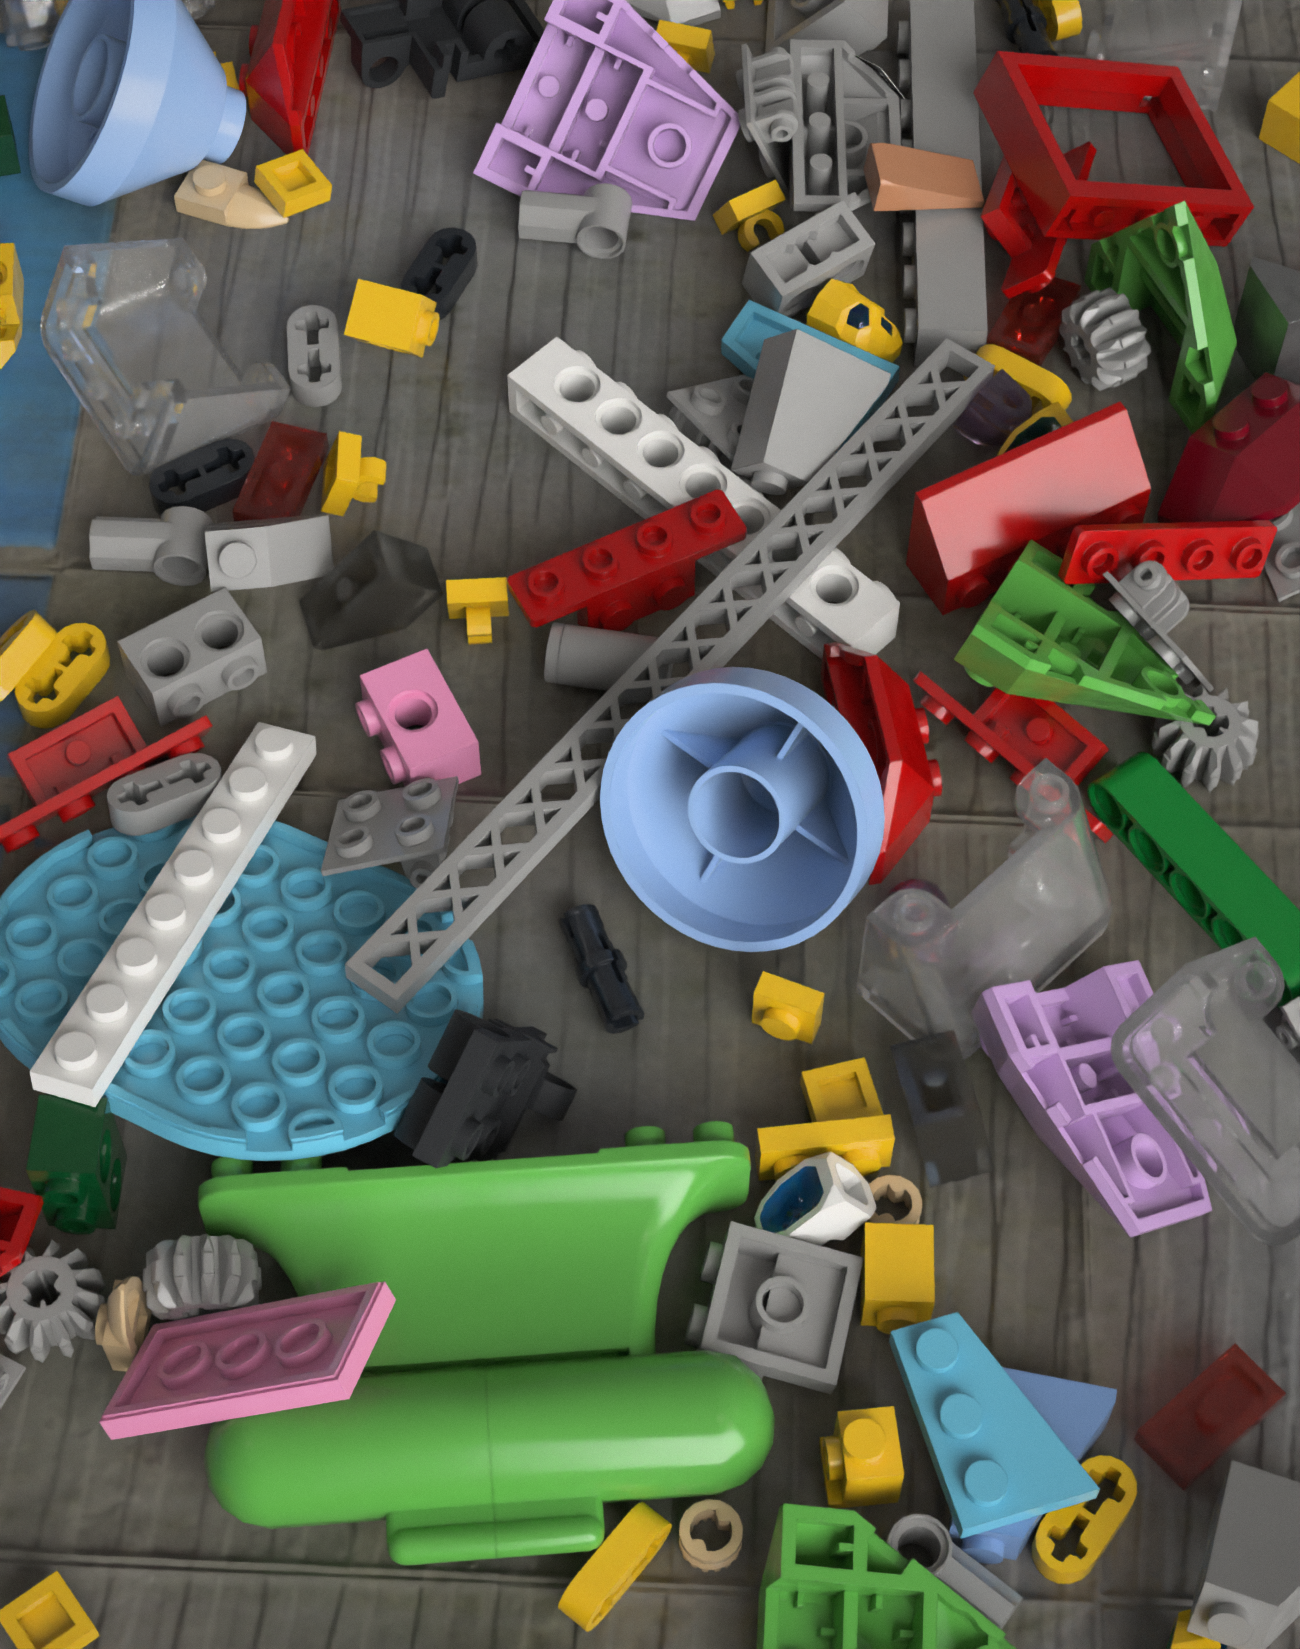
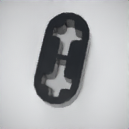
(448, 278)
(202, 476)

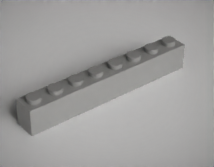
(942, 118)

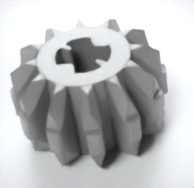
(1104, 339)
(1212, 749)
(200, 1276)
(63, 1319)

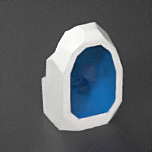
(817, 1201)

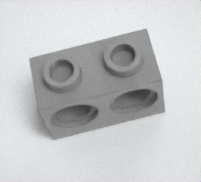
(800, 262)
(188, 646)

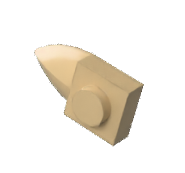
(225, 198)
(123, 1322)

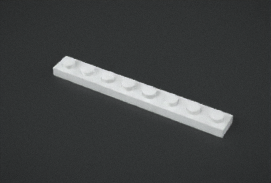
(172, 917)

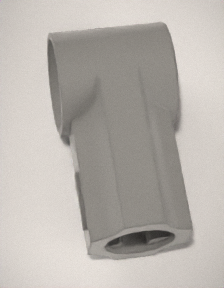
(592, 220)
(167, 546)
(957, 1568)

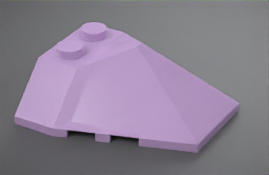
(612, 109)
(1063, 1078)

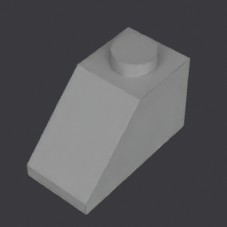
(268, 552)

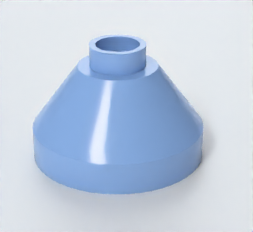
(128, 101)
(742, 809)

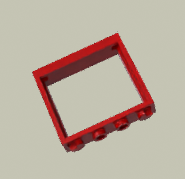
(1096, 209)

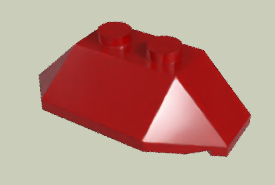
(289, 68)
(894, 734)

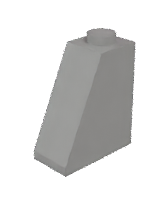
(801, 410)
(1250, 1561)

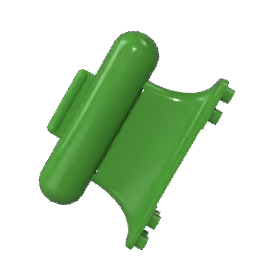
(515, 1352)

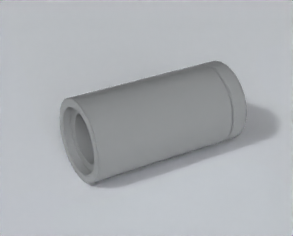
(594, 656)

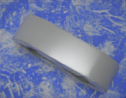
(323, 355)
(162, 794)

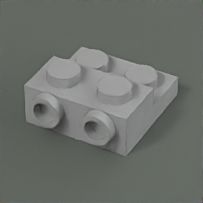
(777, 1305)

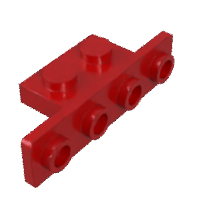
(1015, 227)
(1182, 548)
(631, 569)
(1023, 734)
(82, 760)

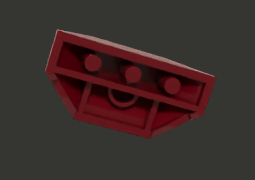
(1241, 459)

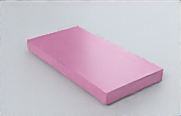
(249, 1361)

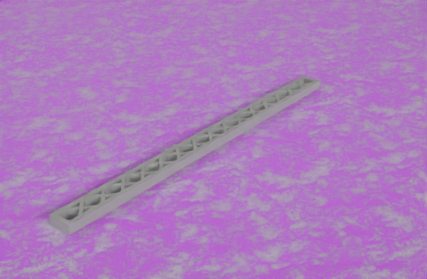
(642, 682)

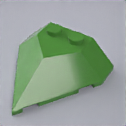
(1172, 270)
(1065, 648)
(848, 1589)

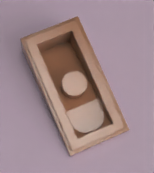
(919, 179)

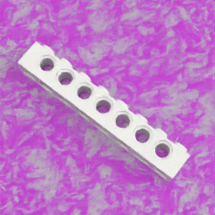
(657, 468)

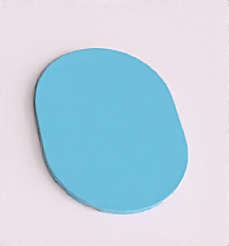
(261, 1031)

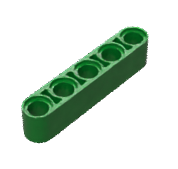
(1198, 862)

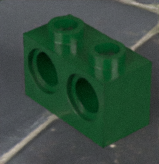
(77, 1164)

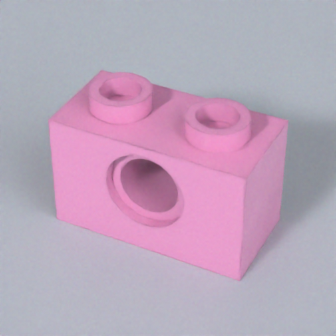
(411, 695)

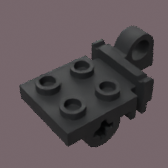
(439, 39)
(491, 1082)

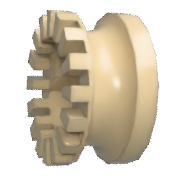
(897, 1190)
(695, 1549)

